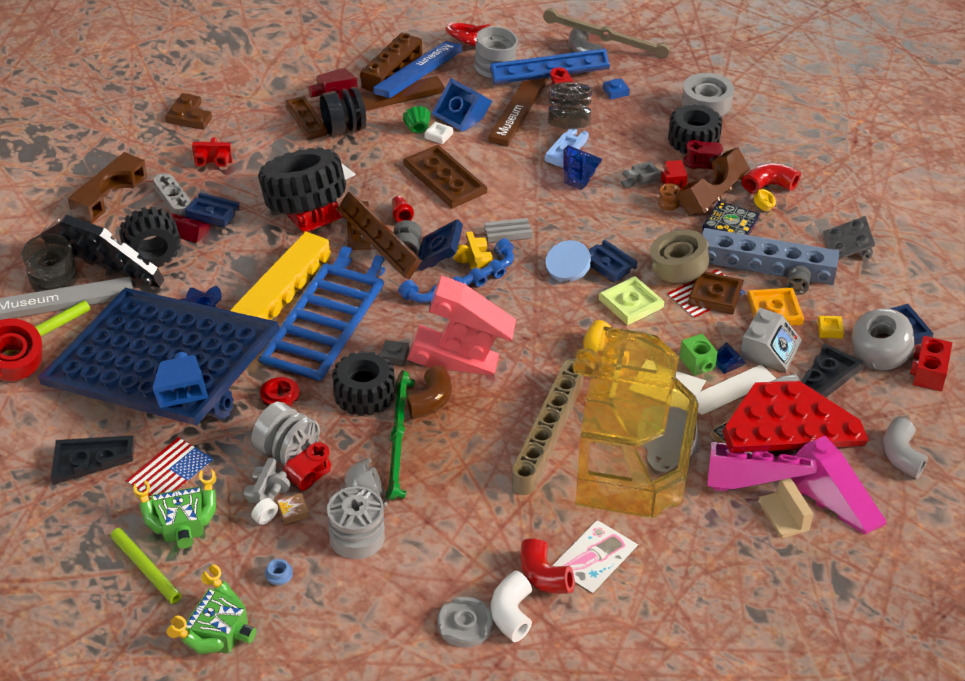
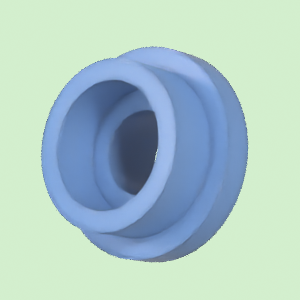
(278, 566)

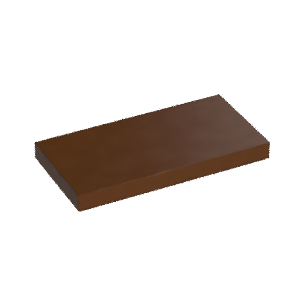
(445, 176)

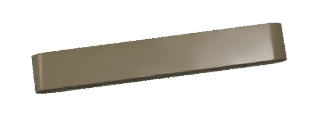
(546, 429)

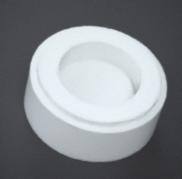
(264, 511)

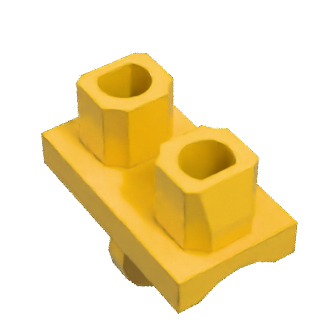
(473, 252)

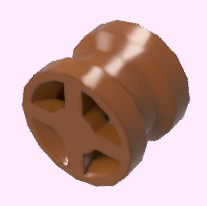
(668, 199)

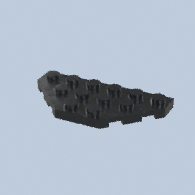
(98, 247)

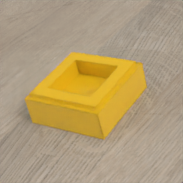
(830, 327)

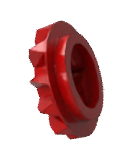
(270, 390)

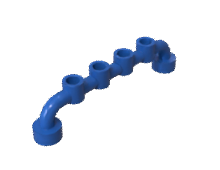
(503, 249)

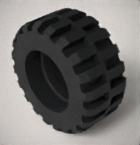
(302, 180)

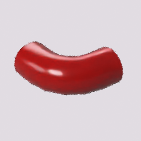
(770, 175)
(539, 572)

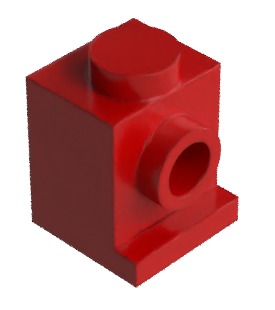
(674, 173)

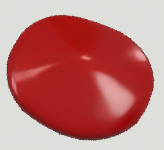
(465, 32)

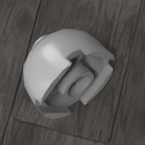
(363, 476)

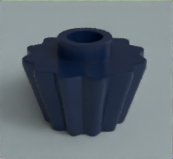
(223, 406)

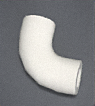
(505, 606)

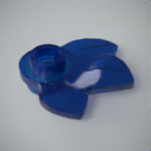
(209, 298)

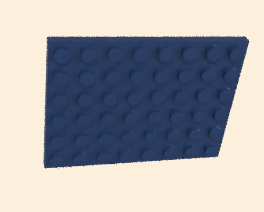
(138, 330)

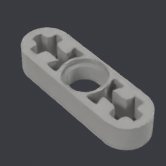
(172, 188)

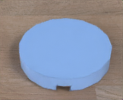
(568, 261)

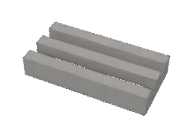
(509, 229)

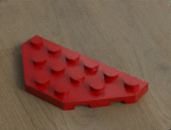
(787, 418)

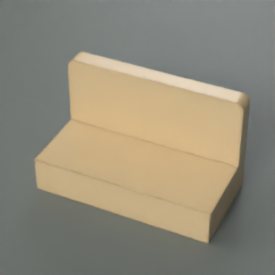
(787, 509)

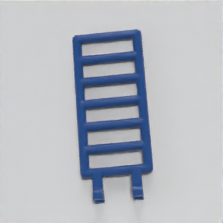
(338, 269)

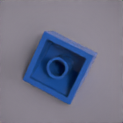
(461, 106)

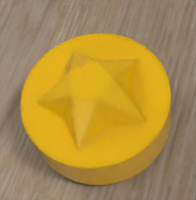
(764, 200)

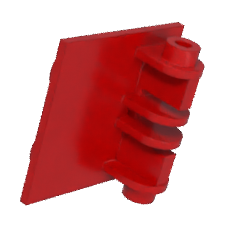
(314, 219)

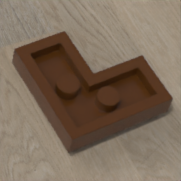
(186, 112)

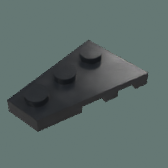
(831, 370)
(89, 455)

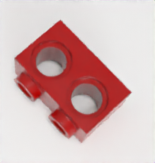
(932, 363)

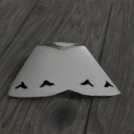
(669, 445)

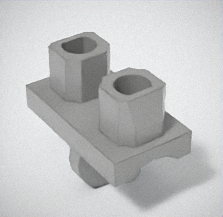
(268, 482)

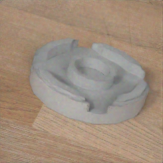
(465, 622)

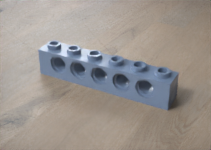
(770, 255)

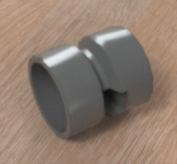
(410, 234)

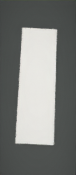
(731, 389)

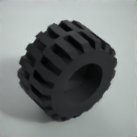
(693, 123)
(151, 223)
(363, 383)

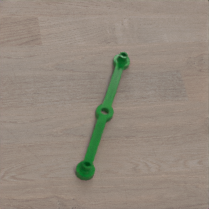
(393, 490)

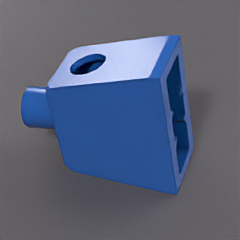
(179, 381)

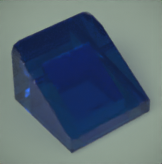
(728, 359)

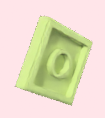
(631, 300)

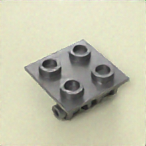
(851, 238)

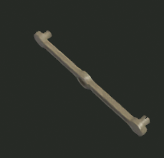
(661, 50)

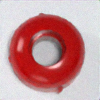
(24, 337)

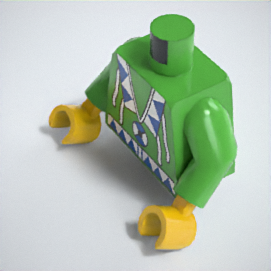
(179, 513)
(216, 621)

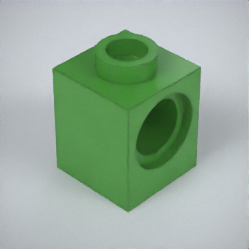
(698, 354)

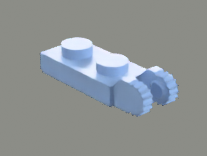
(555, 153)

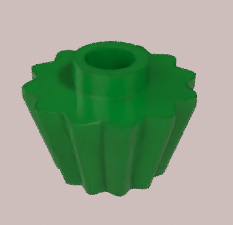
(417, 119)

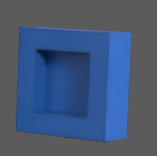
(616, 88)

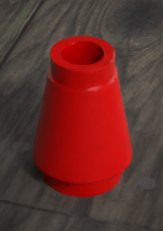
(401, 209)

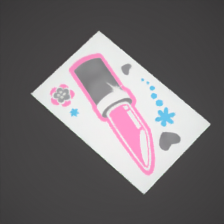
(596, 555)

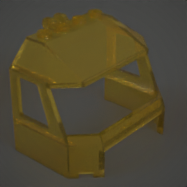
(625, 409)

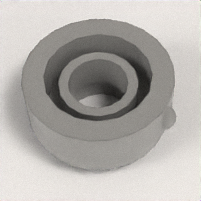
(709, 90)
(883, 352)

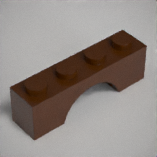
(727, 170)
(123, 172)

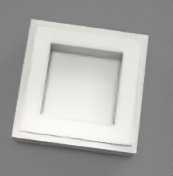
(438, 132)

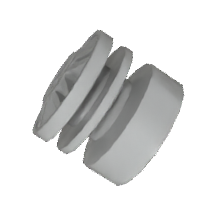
(494, 46)
(283, 432)
(356, 522)

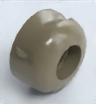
(680, 256)

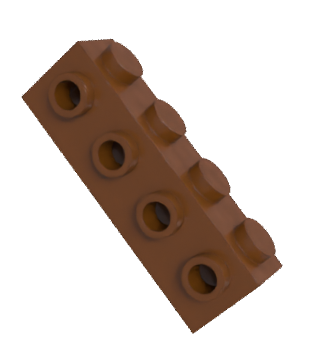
(397, 55)

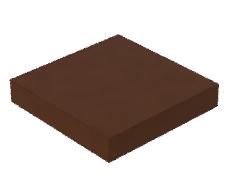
(716, 292)

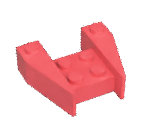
(467, 334)

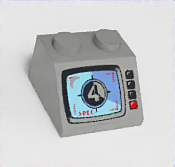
(770, 341)

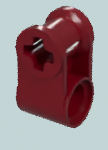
(702, 154)

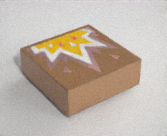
(292, 508)

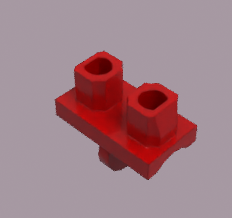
(212, 152)

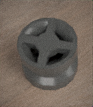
(799, 279)

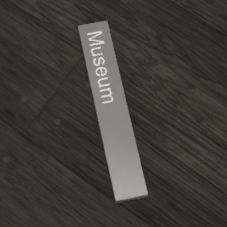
(62, 298)

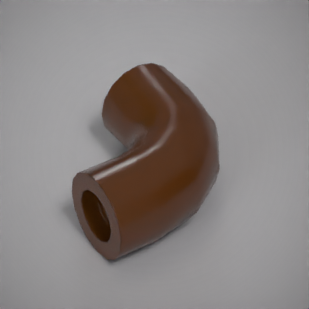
(432, 398)

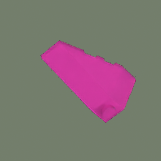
(748, 468)
(838, 487)

